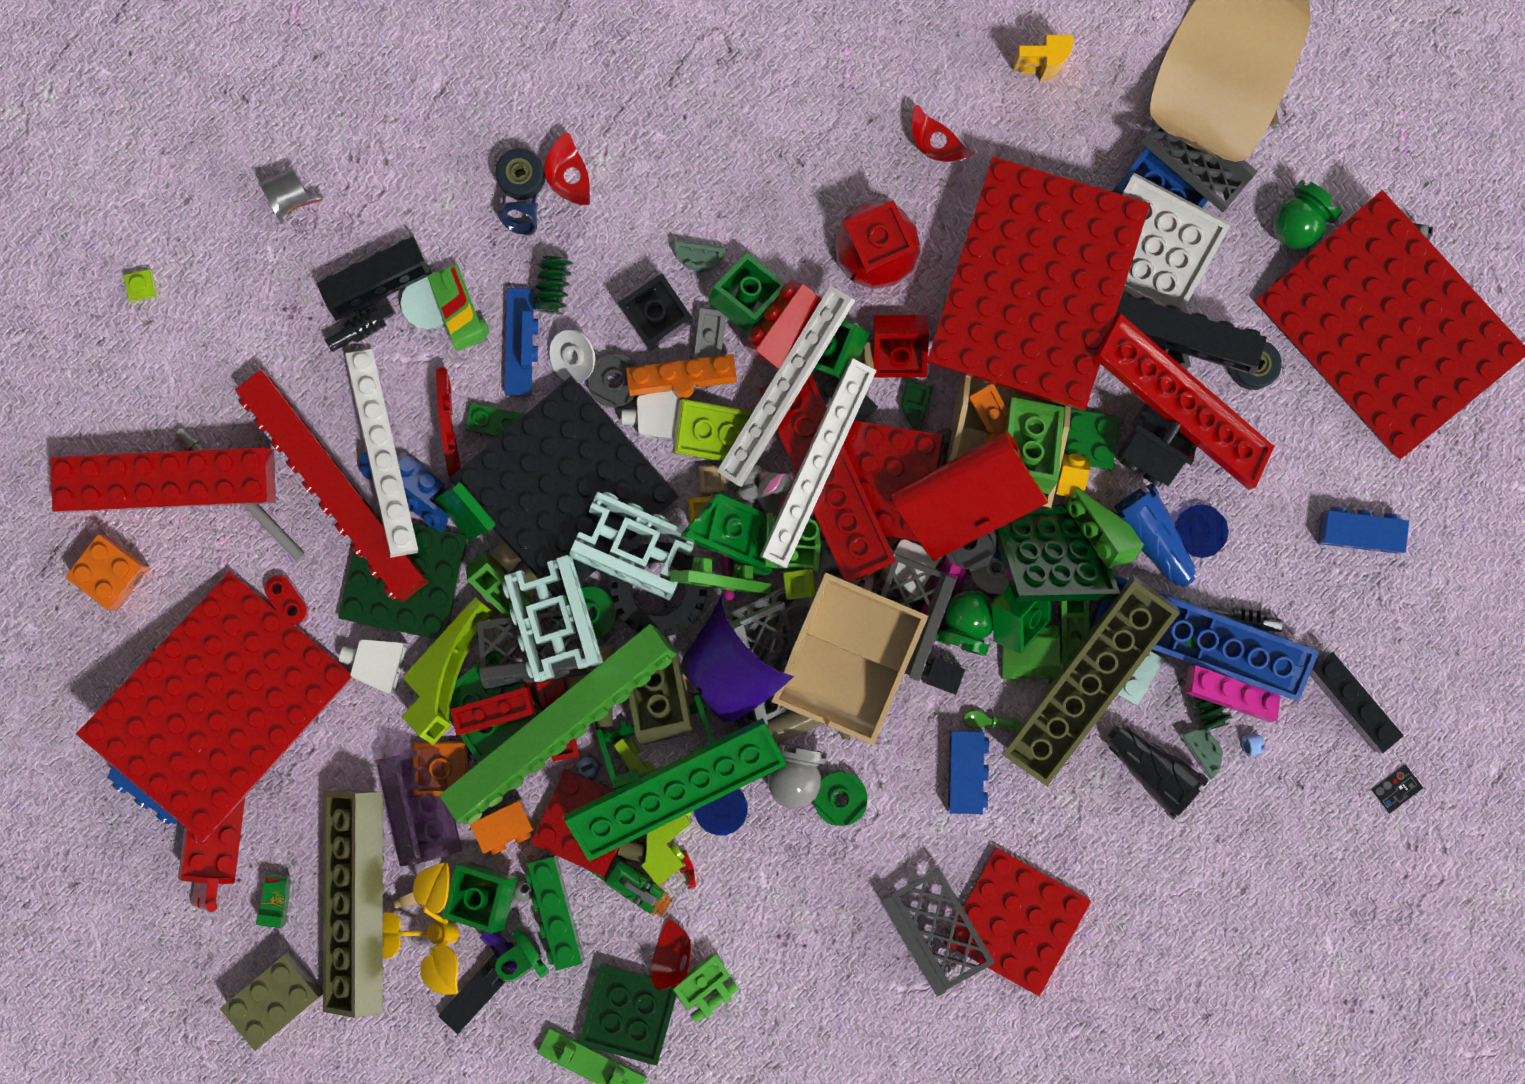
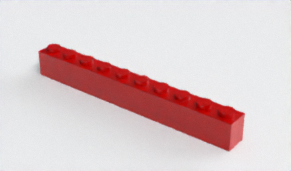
(330, 484)

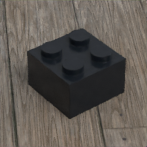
(655, 312)

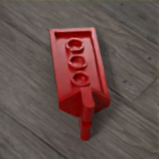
(211, 861)

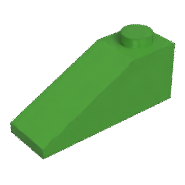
(487, 577)
(1074, 626)

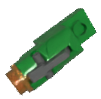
(636, 887)

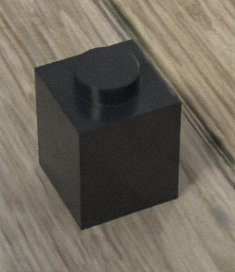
(943, 675)

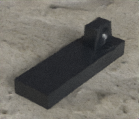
(473, 996)

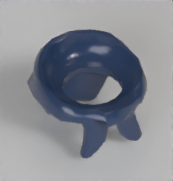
(529, 209)

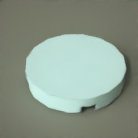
(421, 306)

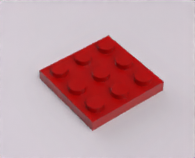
(553, 833)

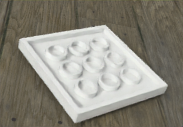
(1173, 245)

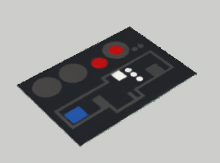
(1397, 788)

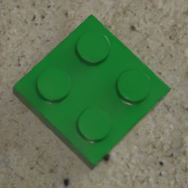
(1093, 437)

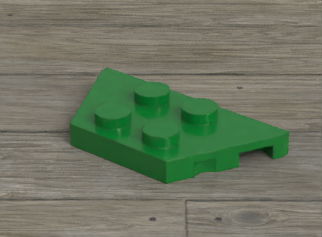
(730, 531)

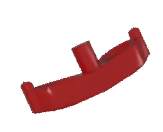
(690, 869)

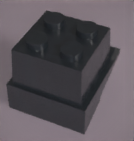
(1156, 447)

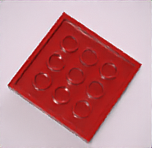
(888, 460)
(1021, 920)

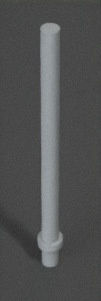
(192, 444)

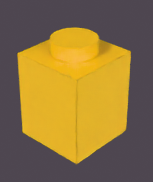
(1073, 474)

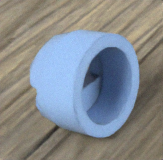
(1252, 744)
(586, 761)

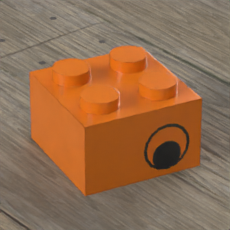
(107, 572)

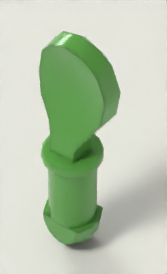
(977, 718)

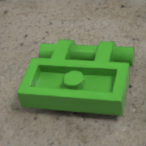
(700, 982)

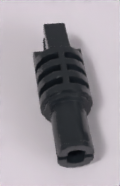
(360, 326)
(1253, 617)

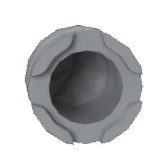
(800, 779)

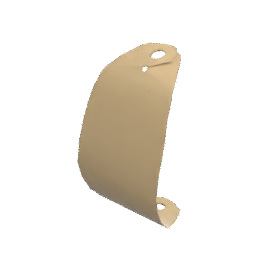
(1229, 72)

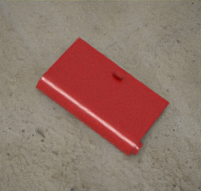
(968, 497)

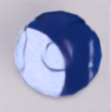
(1202, 530)
(723, 814)

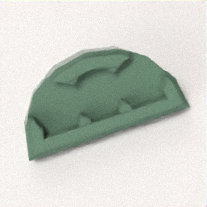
(698, 256)
(1205, 750)

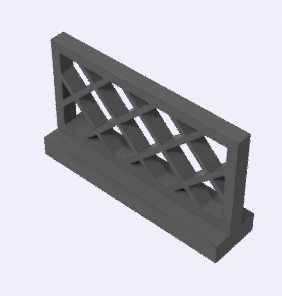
(1231, 175)
(935, 611)
(782, 624)
(516, 672)
(916, 941)

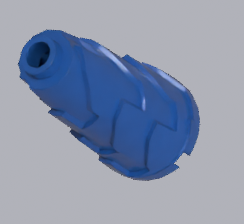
(1157, 532)

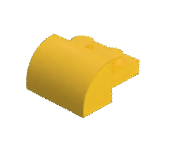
(1046, 58)

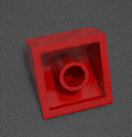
(900, 345)

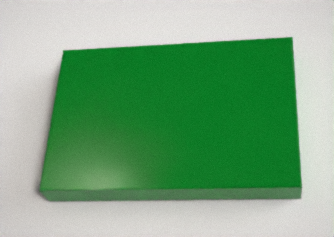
(464, 511)

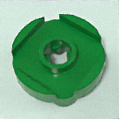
(604, 610)
(856, 799)

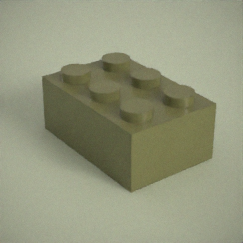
(661, 706)
(272, 1000)

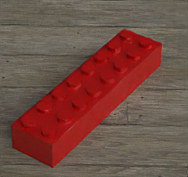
(163, 480)

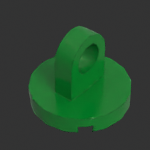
(525, 957)

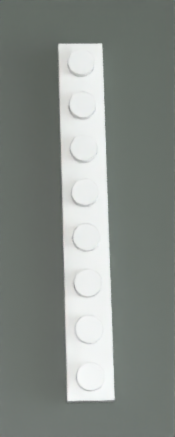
(786, 385)
(381, 453)
(818, 463)

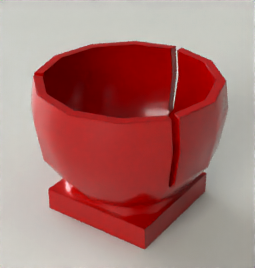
(877, 245)

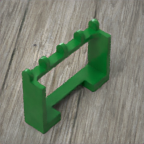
(605, 738)

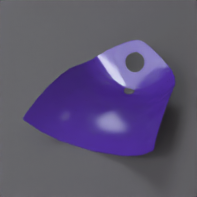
(728, 671)

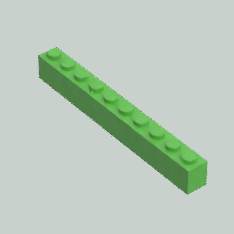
(558, 725)

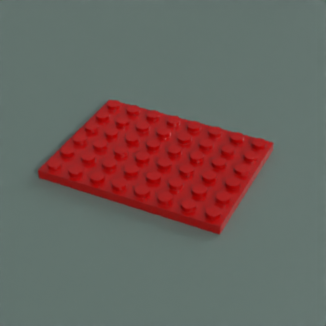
(1038, 283)
(1392, 325)
(215, 706)

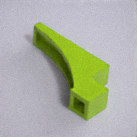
(437, 671)
(661, 857)

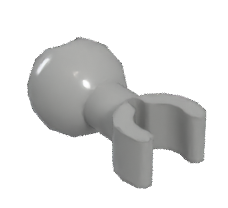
(521, 894)

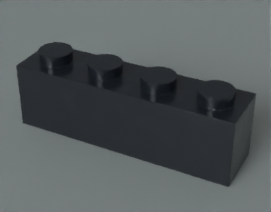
(374, 278)
(1354, 703)

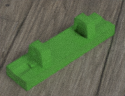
(702, 575)
(586, 1060)

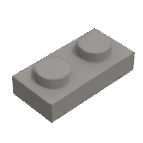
(710, 333)

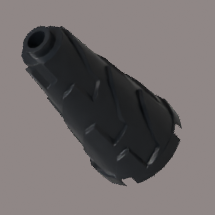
(1163, 776)

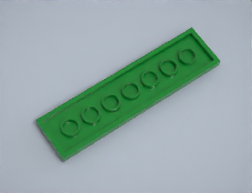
(675, 790)

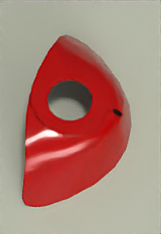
(924, 127)
(559, 159)
(668, 956)

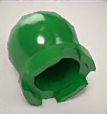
(1303, 218)
(968, 621)

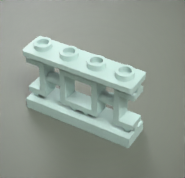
(622, 564)
(575, 612)

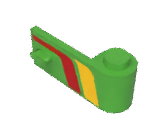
(457, 308)

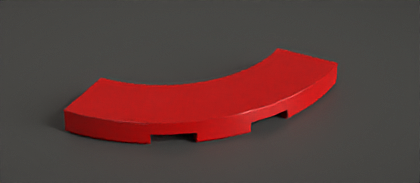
(444, 401)

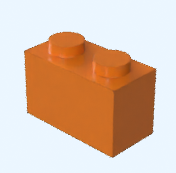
(502, 827)

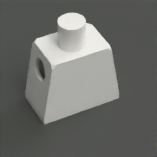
(654, 415)
(913, 552)
(376, 663)

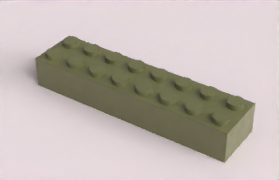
(1090, 680)
(353, 903)

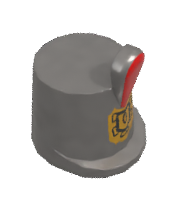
(286, 194)

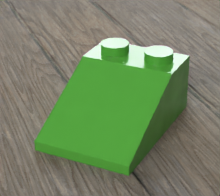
(1038, 435)

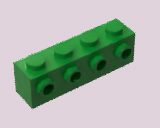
(555, 911)

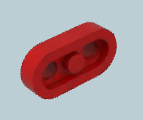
(286, 598)

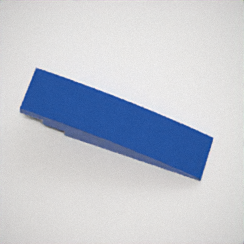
(1233, 648)

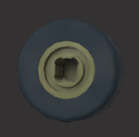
(524, 182)
(1266, 373)

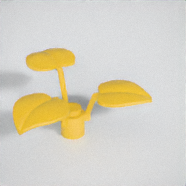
(440, 968)

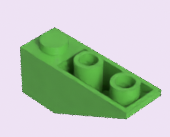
(1108, 533)

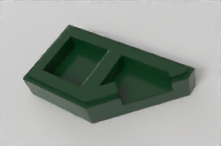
(915, 403)

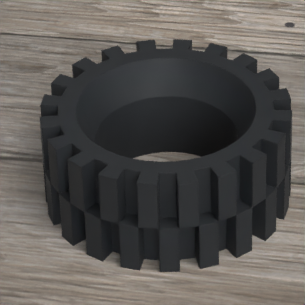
(668, 624)

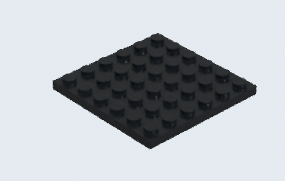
(546, 475)

